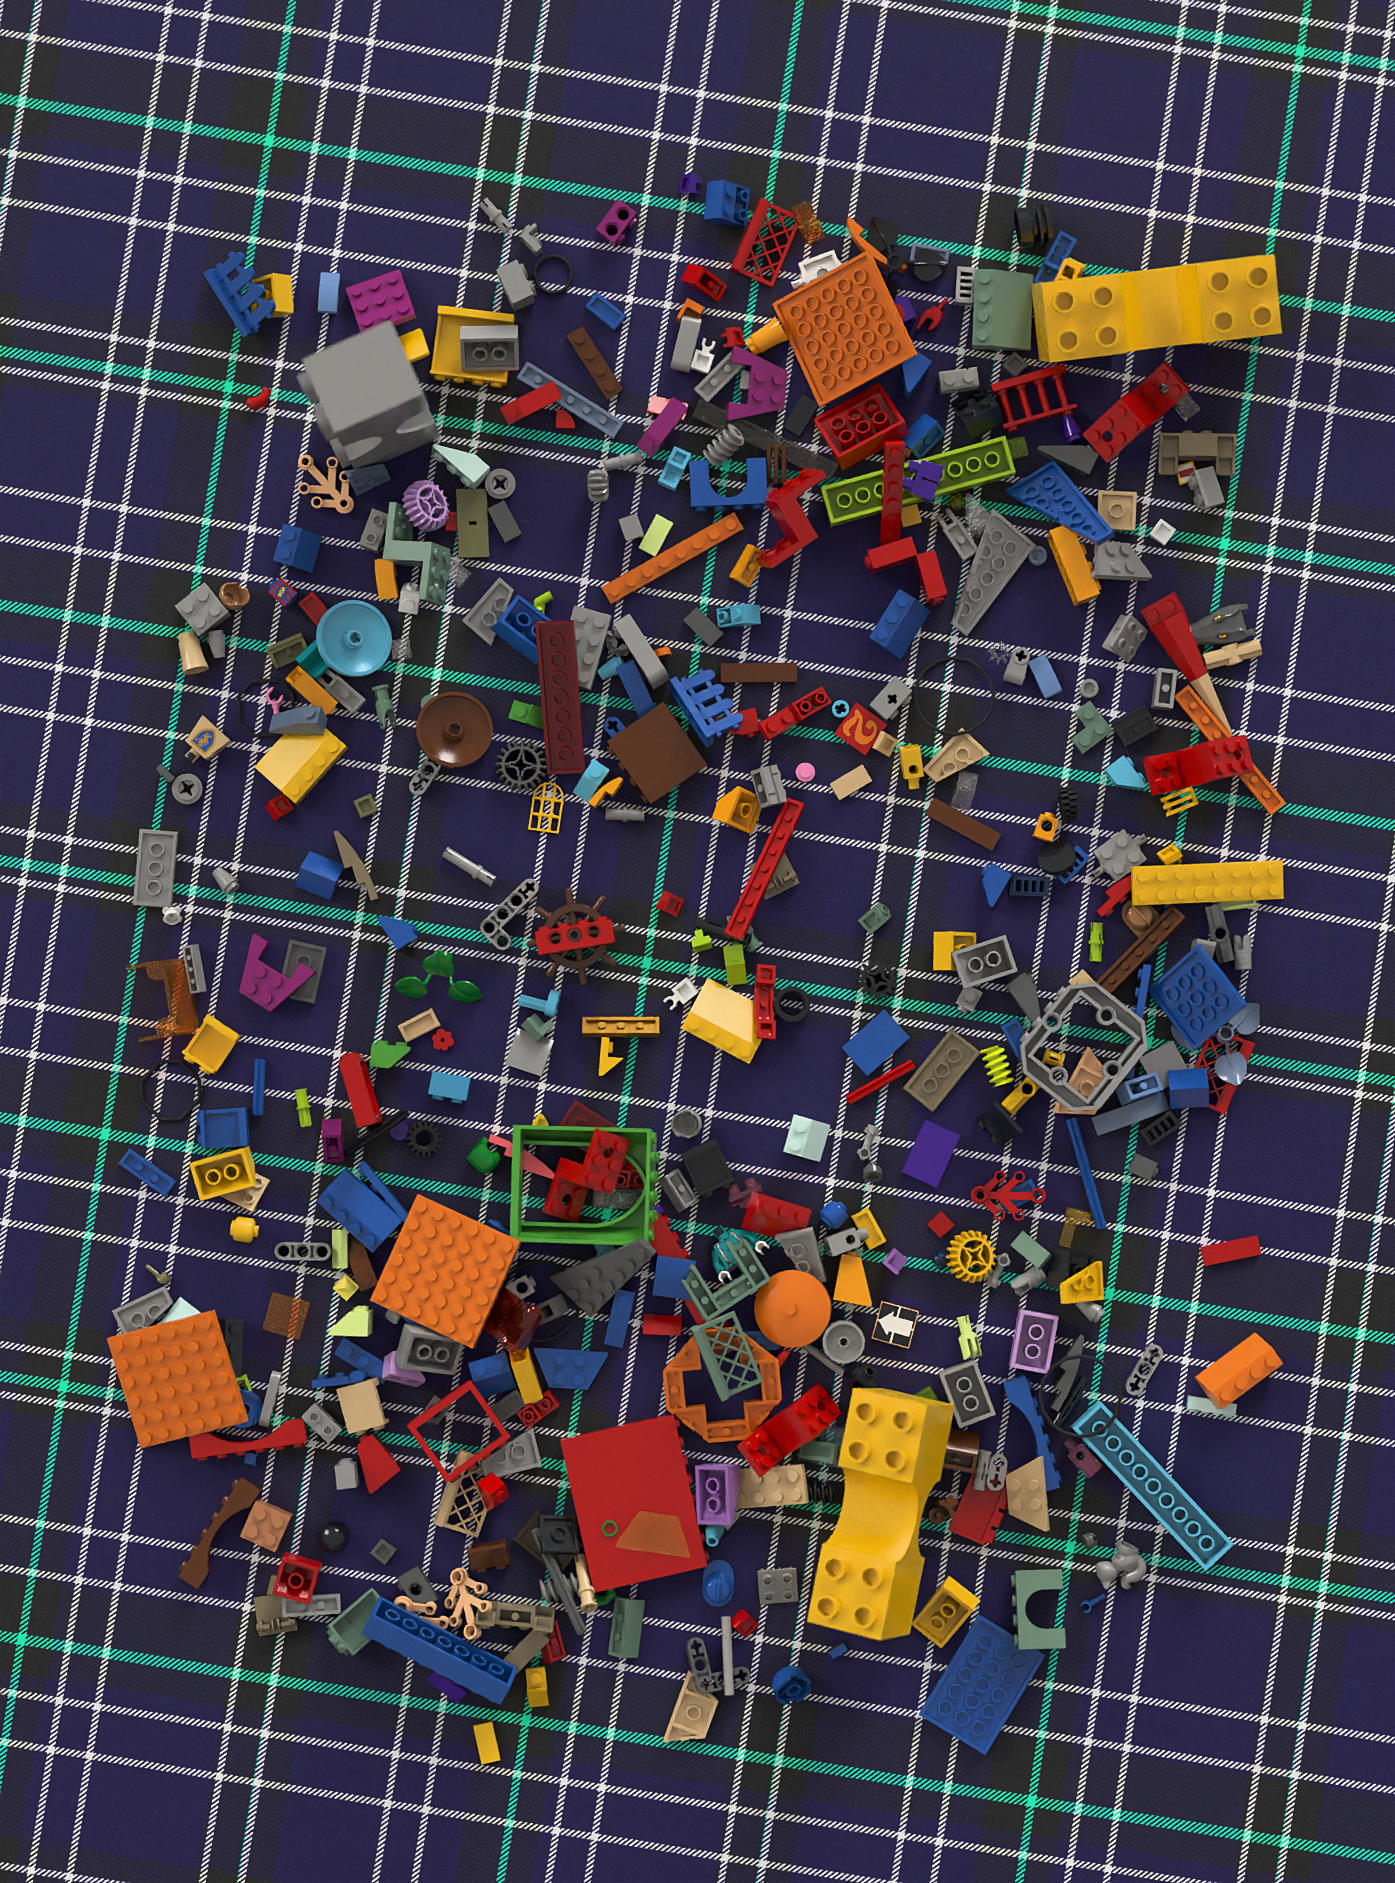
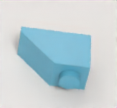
(591, 780)

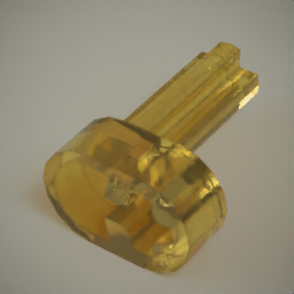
(1072, 1216)

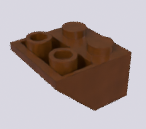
(962, 1450)

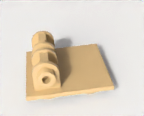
(248, 1196)

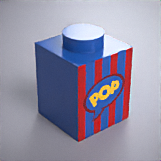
(282, 592)

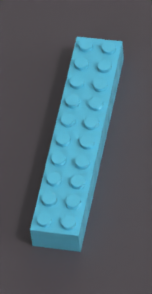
(1153, 1486)

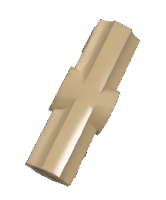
(1232, 654)

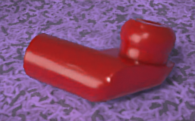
(259, 401)

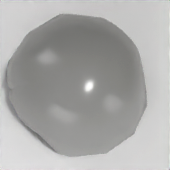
(686, 1123)

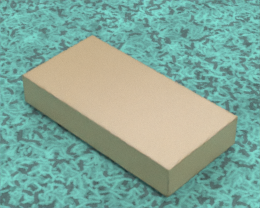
(850, 782)
(419, 1025)

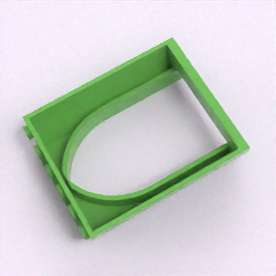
(627, 1228)

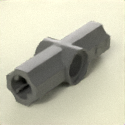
(1217, 920)

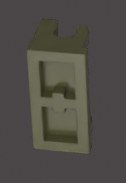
(287, 650)

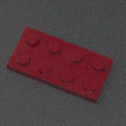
(582, 1116)

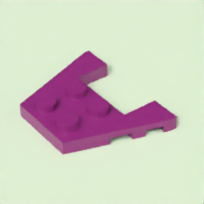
(765, 386)
(266, 984)

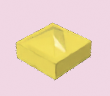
(346, 1287)

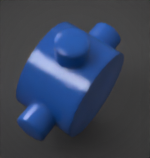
(251, 1458)

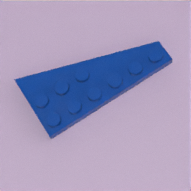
(1059, 499)

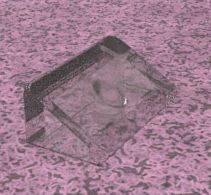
(1186, 406)

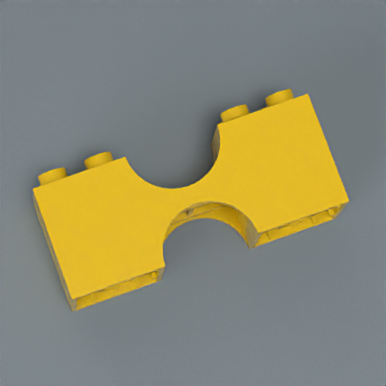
(1156, 308)
(873, 1558)

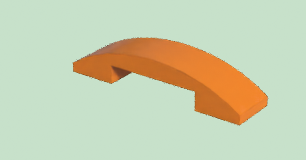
(855, 232)

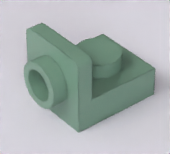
(875, 917)

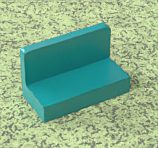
(312, 662)

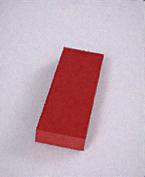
(1230, 1250)

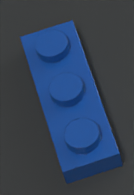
(360, 1359)

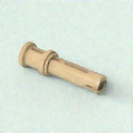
(585, 1591)

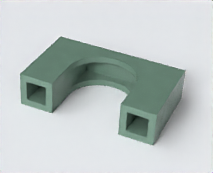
(1029, 1636)

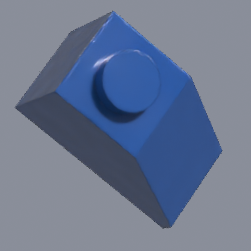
(993, 882)

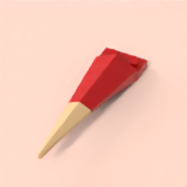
(1172, 629)

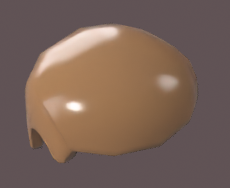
(233, 596)

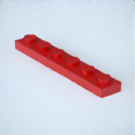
(892, 491)

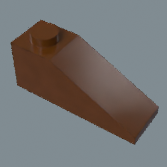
(361, 1264)

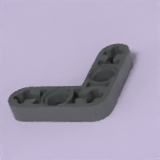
(706, 1673)

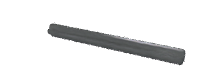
(561, 1588)

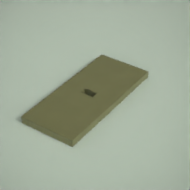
(472, 507)

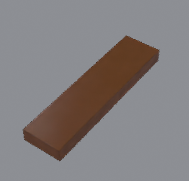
(758, 672)
(962, 824)

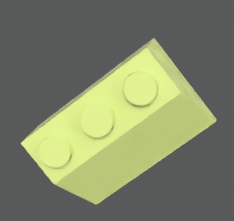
(355, 1323)

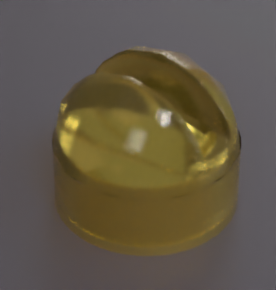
(956, 501)

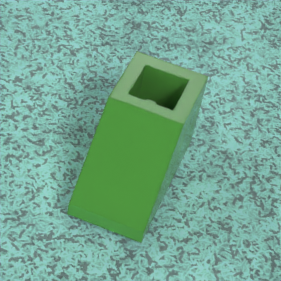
(387, 1055)

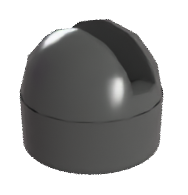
(1088, 1540)

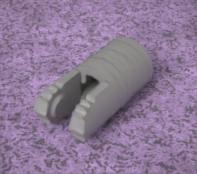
(1242, 957)
(1028, 1280)

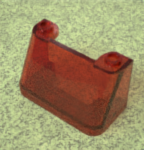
(513, 1321)

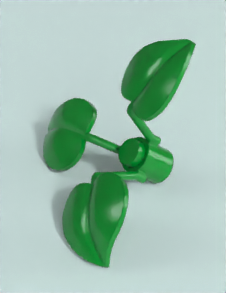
(438, 965)

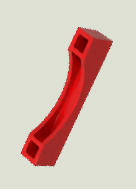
(210, 1444)

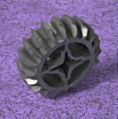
(537, 767)

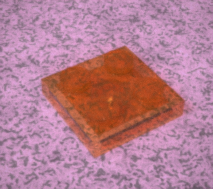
(286, 1315)

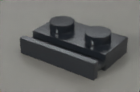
(1134, 725)

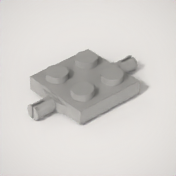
(1119, 855)

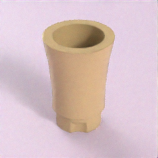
(191, 654)

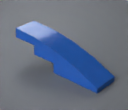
(1059, 251)

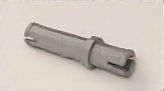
(470, 867)

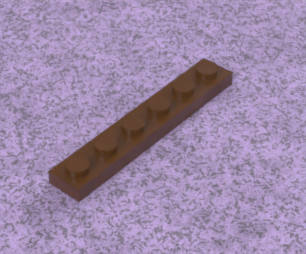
(1141, 950)

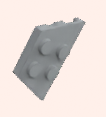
(1118, 562)

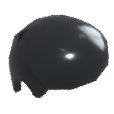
(333, 1536)

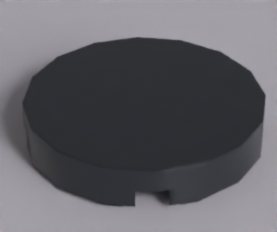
(1057, 858)

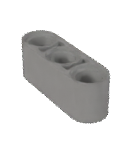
(686, 343)
(294, 1251)

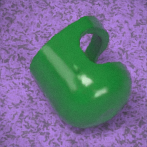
(483, 1158)

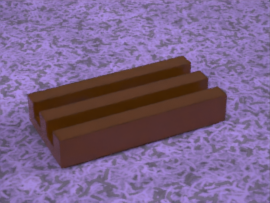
(775, 480)

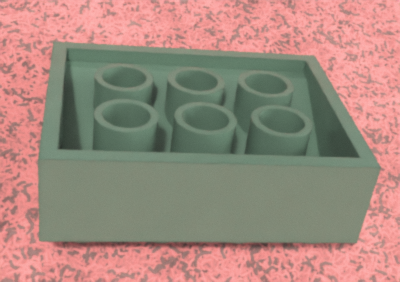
(1002, 310)

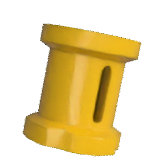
(1048, 1053)

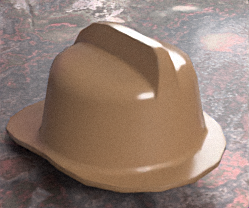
(1139, 917)

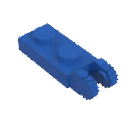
(341, 1378)

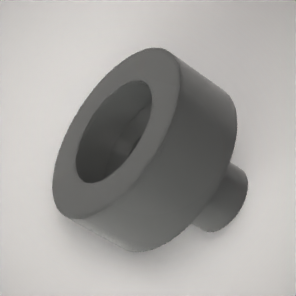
(872, 1173)

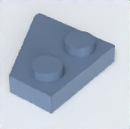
(367, 477)

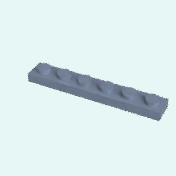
(573, 401)

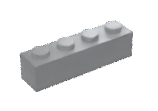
(194, 969)

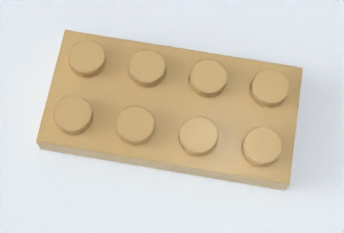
(777, 1487)

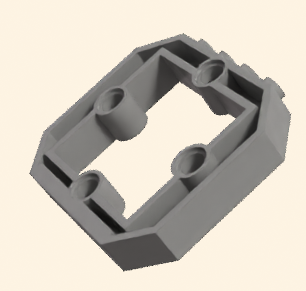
(1120, 1016)

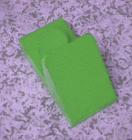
(526, 714)

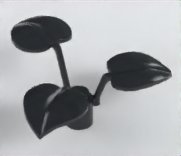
(928, 262)

